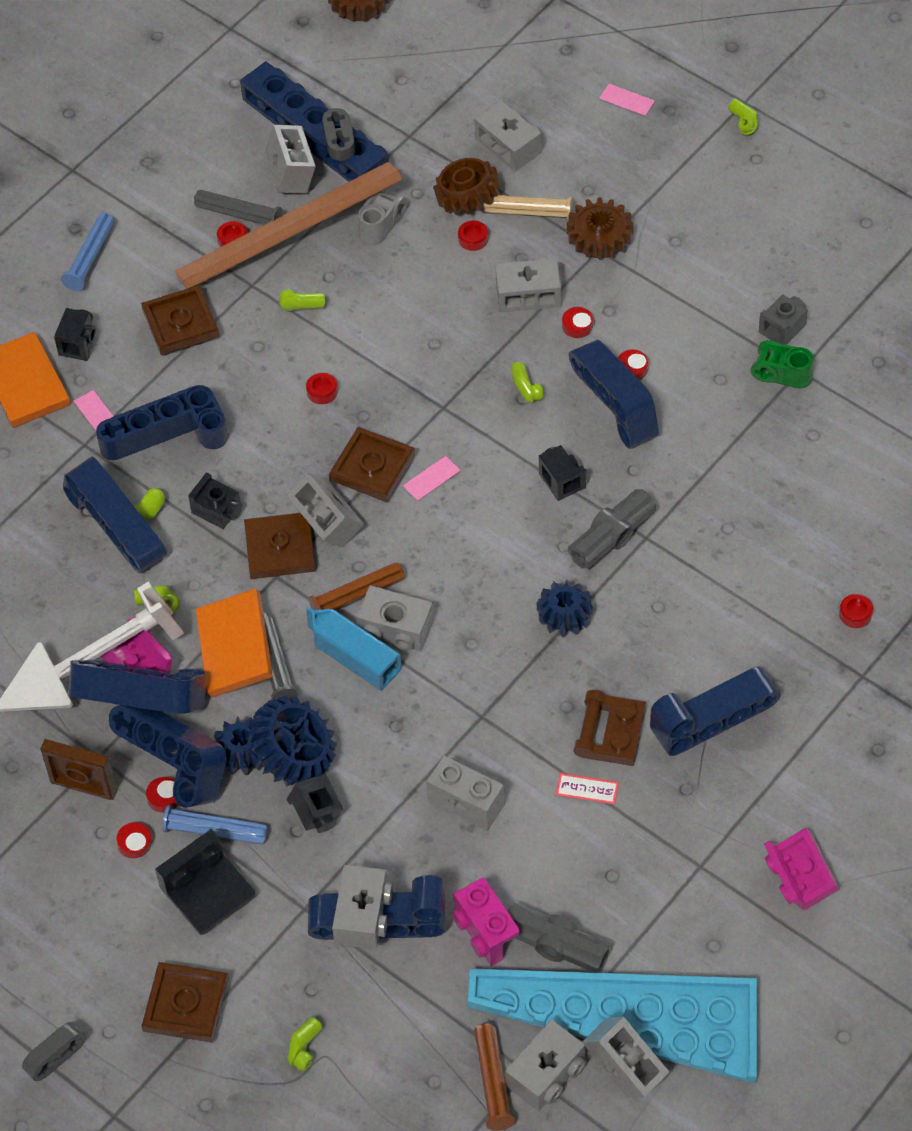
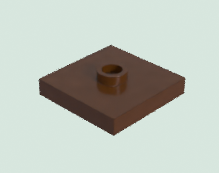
(180, 320)
(372, 464)
(279, 545)
(79, 769)
(185, 1002)

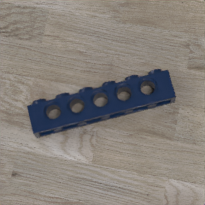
(288, 103)

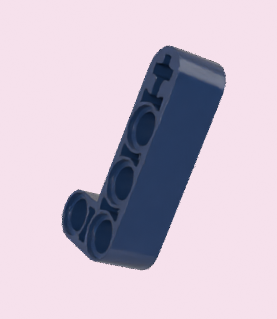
(618, 391)
(163, 420)
(95, 490)
(138, 687)
(690, 723)
(195, 756)
(408, 916)

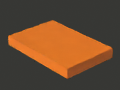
(28, 381)
(234, 642)

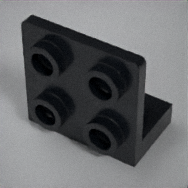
(203, 883)

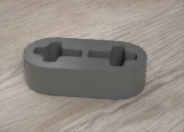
(343, 133)
(53, 1051)

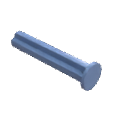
(75, 277)
(223, 827)

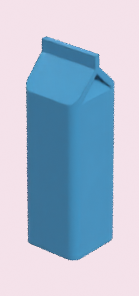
(354, 647)

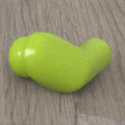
(521, 380)
(299, 1040)

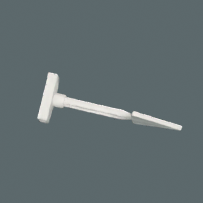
(40, 682)

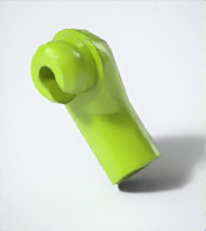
(747, 116)
(297, 301)
(151, 503)
(167, 595)

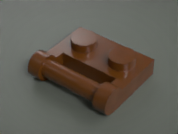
(621, 731)

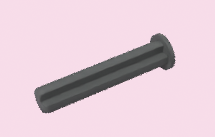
(236, 207)
(280, 681)

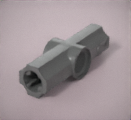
(612, 528)
(559, 939)

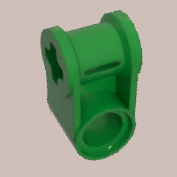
(784, 364)

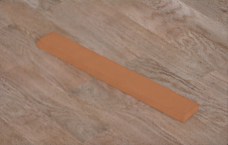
(288, 225)

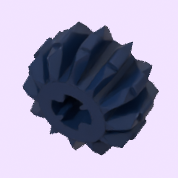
(564, 608)
(237, 746)

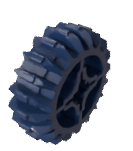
(284, 744)

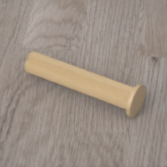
(529, 206)

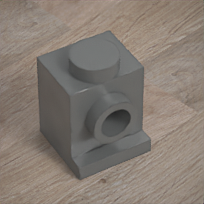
(783, 319)

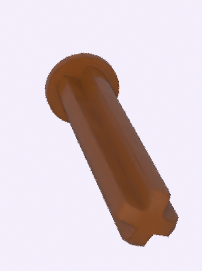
(358, 588)
(493, 1078)

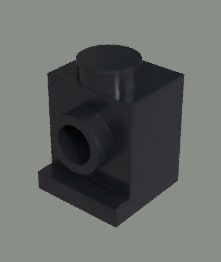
(75, 334)
(561, 472)
(214, 501)
(316, 803)

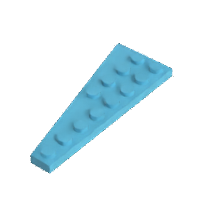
(680, 1018)

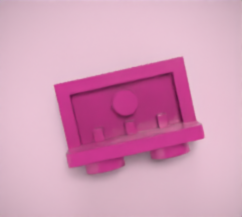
(140, 652)
(801, 869)
(484, 919)

